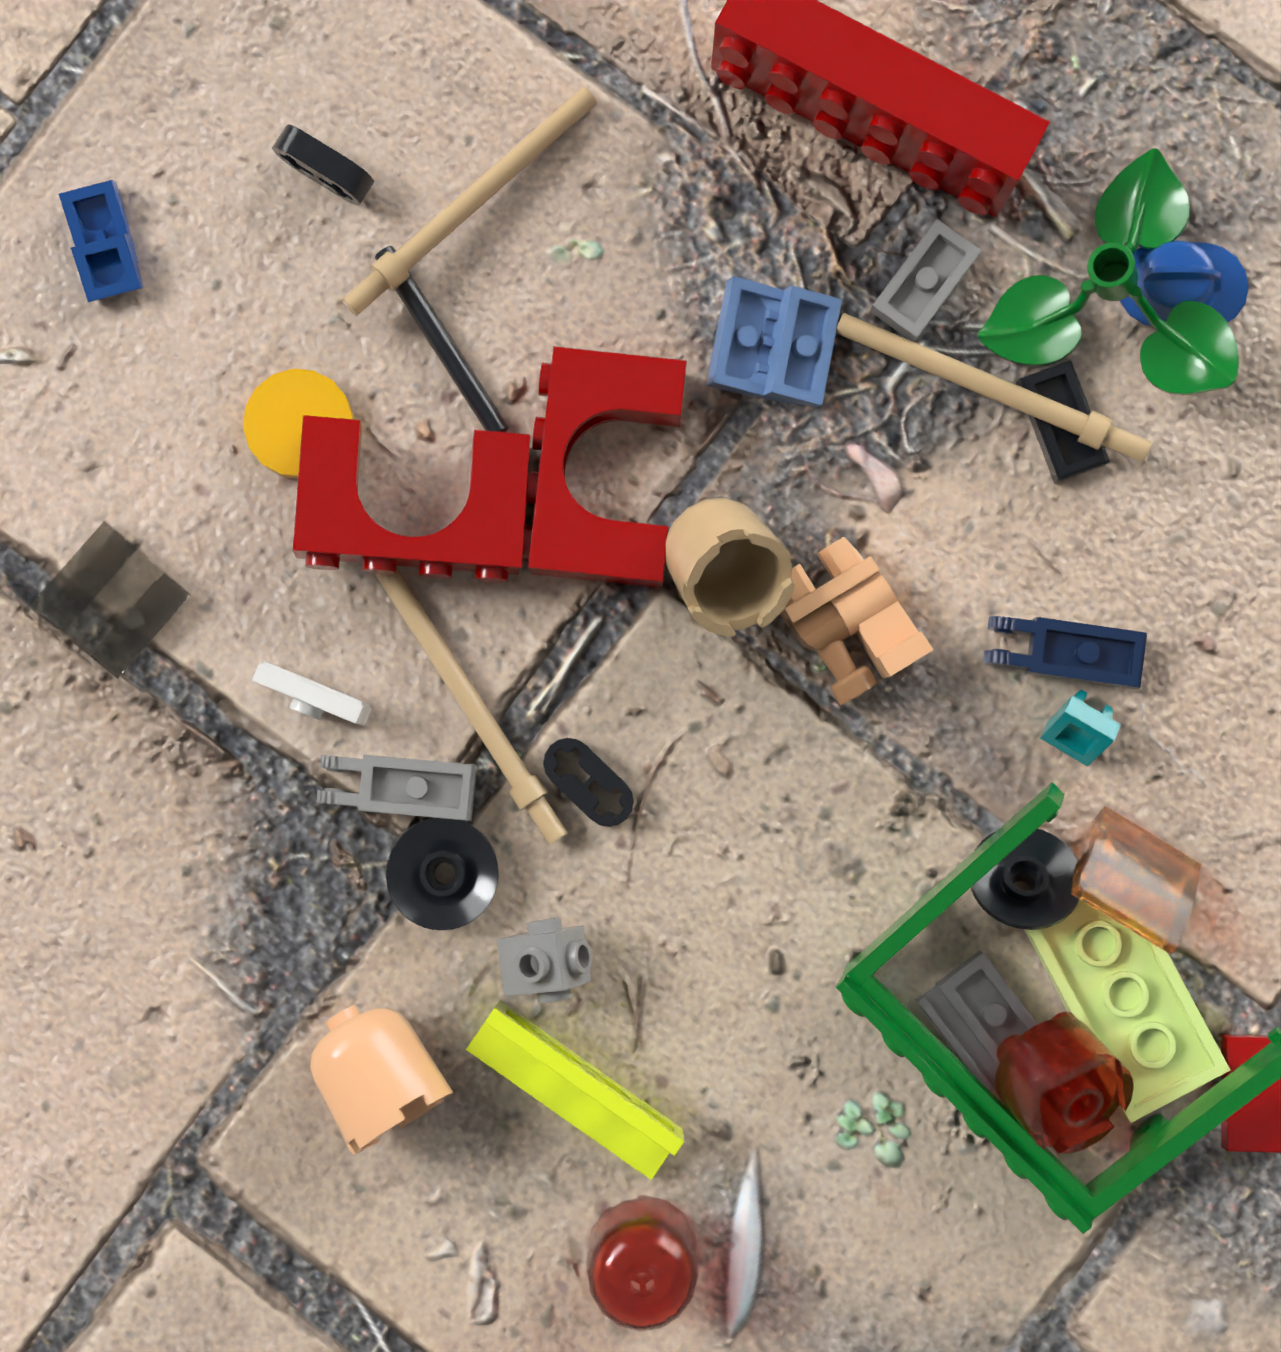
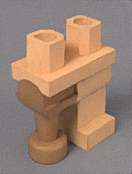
(851, 604)

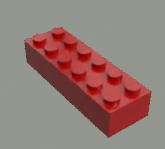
(878, 97)

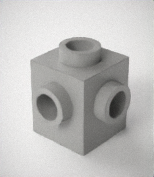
(545, 960)

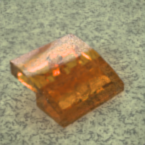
(1137, 880)

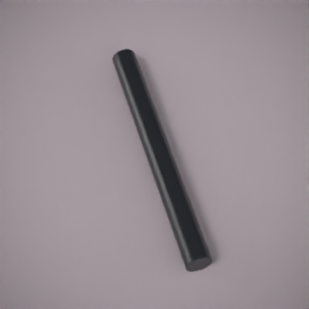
(448, 353)

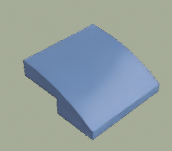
(774, 342)

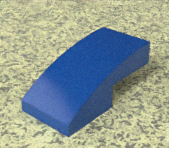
(101, 240)

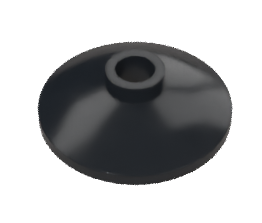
(1048, 869)
(413, 879)

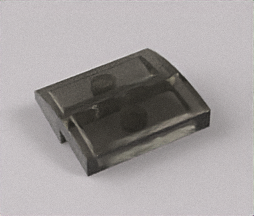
(111, 599)

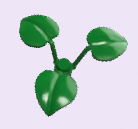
(1142, 208)

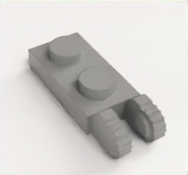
(405, 786)

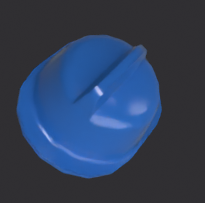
(1189, 272)

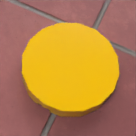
(277, 411)

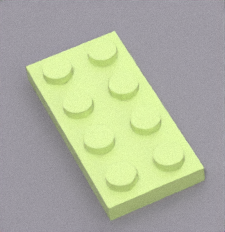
(1132, 1004)

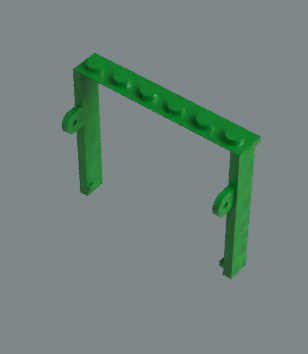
(1152, 1143)

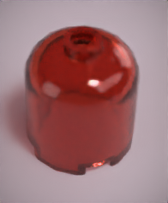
(642, 1238)

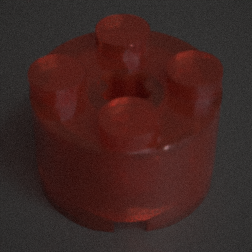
(1061, 1084)

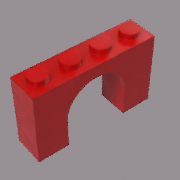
(582, 393)
(337, 529)

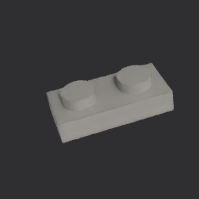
(925, 280)

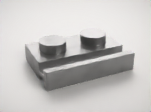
(976, 1014)

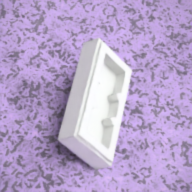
(311, 697)

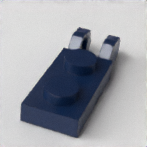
(1072, 651)

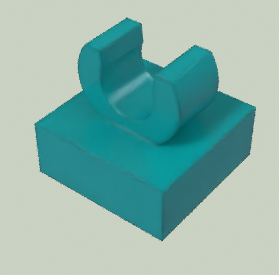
(1081, 729)

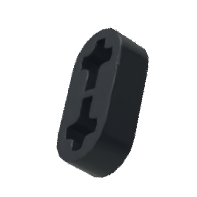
(323, 164)
(598, 772)

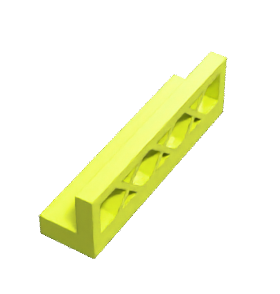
(576, 1090)

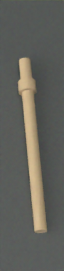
(393, 268)
(1092, 428)
(526, 789)

